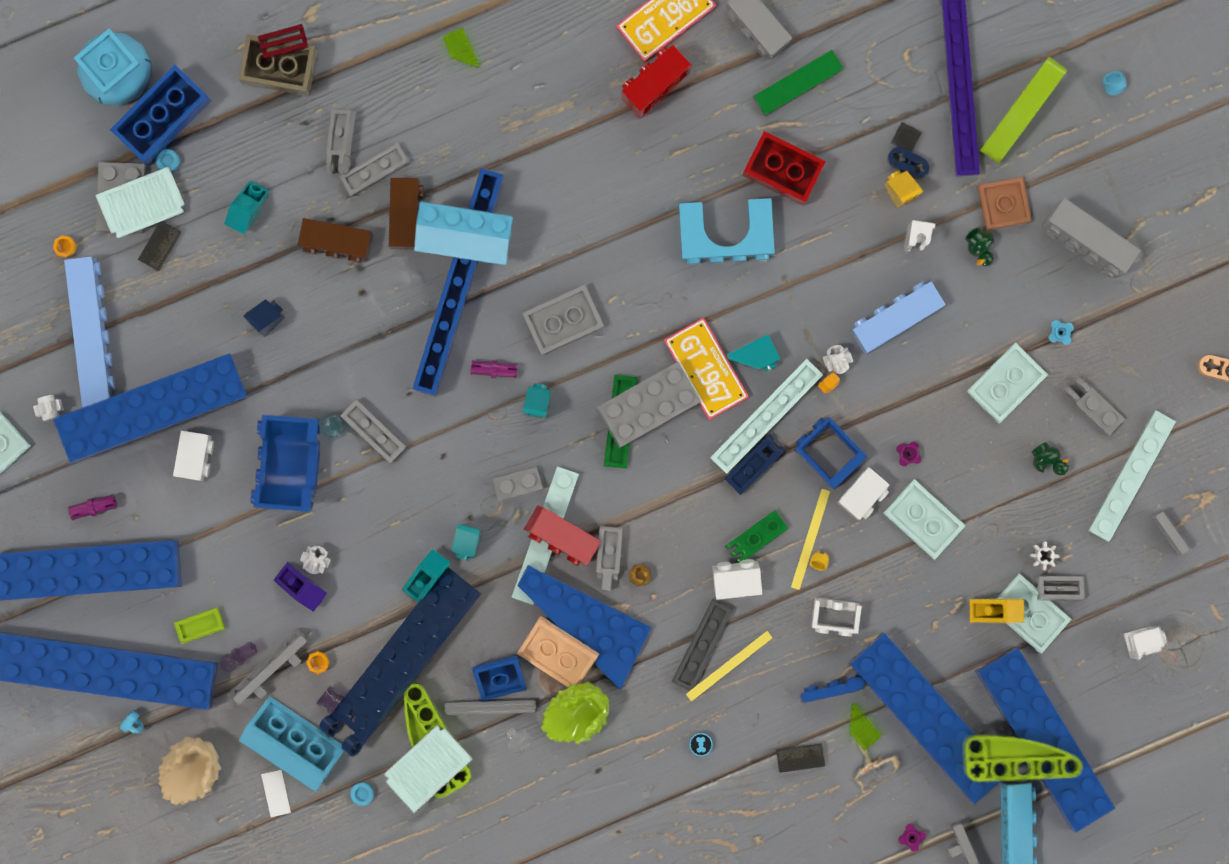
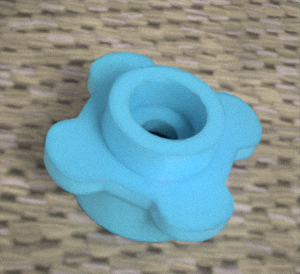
(1065, 337)

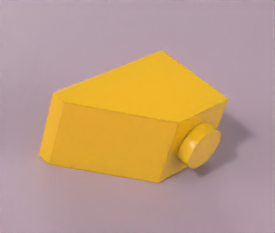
(902, 188)
(996, 610)

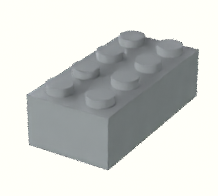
(1090, 238)
(648, 404)

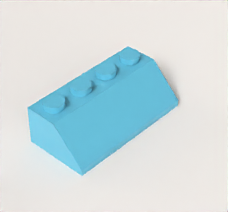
(463, 233)
(292, 743)
(1017, 822)

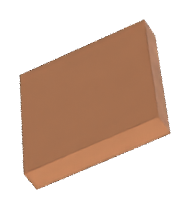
(1004, 203)

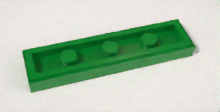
(798, 82)
(616, 456)

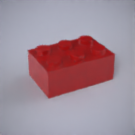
(655, 80)
(783, 168)

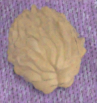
(188, 770)

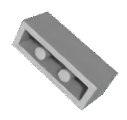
(759, 25)

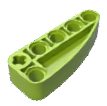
(1023, 109)
(419, 728)
(1012, 752)

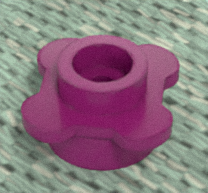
(913, 449)
(911, 831)

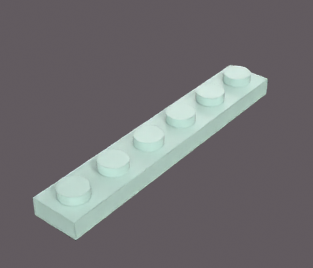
(766, 416)
(1131, 476)
(556, 502)

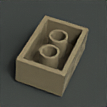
(283, 73)

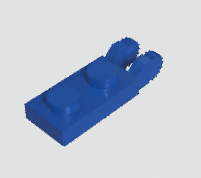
(833, 689)

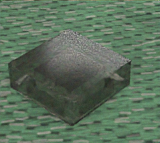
(906, 137)

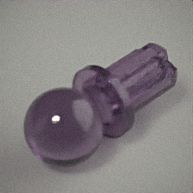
(237, 657)

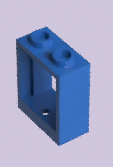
(850, 466)

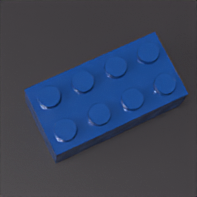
(160, 114)

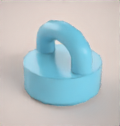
(1114, 83)
(128, 722)

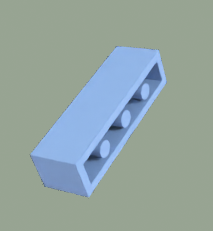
(898, 317)

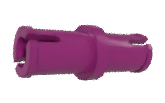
(493, 369)
(92, 507)

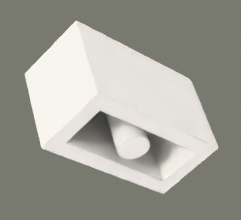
(193, 456)
(863, 494)
(737, 579)

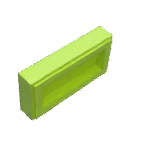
(199, 625)

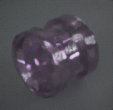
(330, 700)

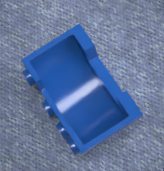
(287, 463)

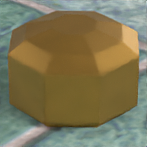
(640, 575)

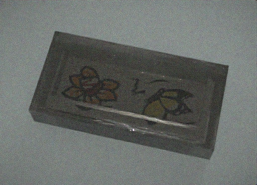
(159, 245)
(800, 757)

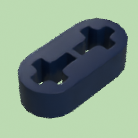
(911, 158)

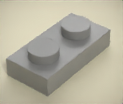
(517, 484)

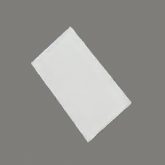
(276, 793)

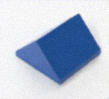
(499, 678)

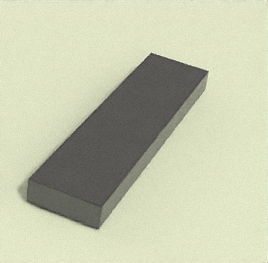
(702, 645)

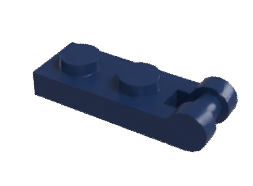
(753, 465)

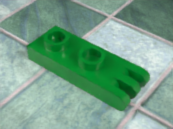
(757, 536)

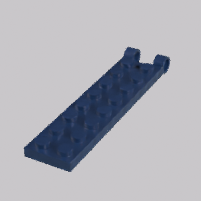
(401, 660)

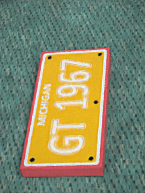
(660, 23)
(706, 368)

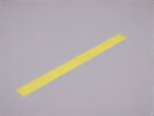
(810, 539)
(728, 666)

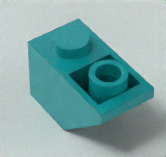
(246, 207)

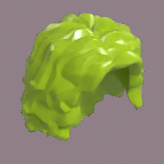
(576, 713)

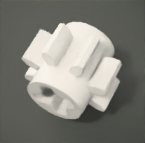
(838, 359)
(48, 408)
(1037, 555)
(315, 560)

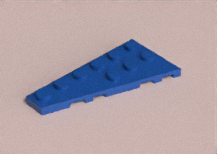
(595, 624)

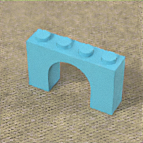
(698, 247)

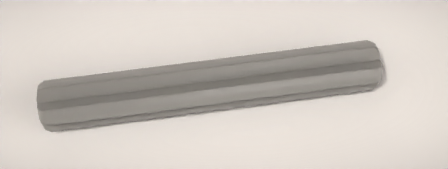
(490, 707)

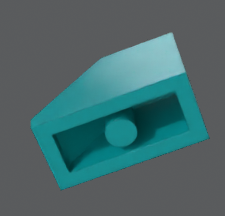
(756, 355)
(537, 401)
(466, 542)
(425, 575)

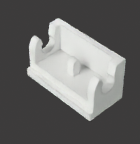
(918, 232)

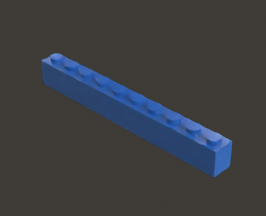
(454, 295)

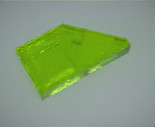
(460, 47)
(862, 729)

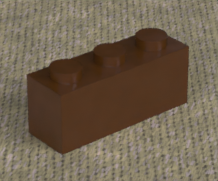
(404, 212)
(335, 240)

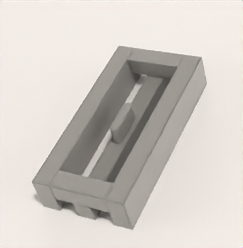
(1170, 533)
(1055, 597)

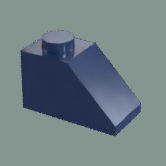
(264, 316)

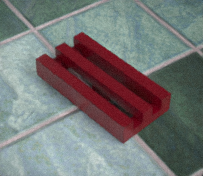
(264, 46)

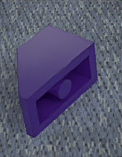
(300, 587)

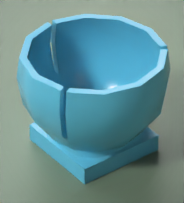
(113, 68)

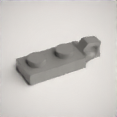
(609, 555)

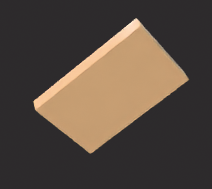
(557, 653)

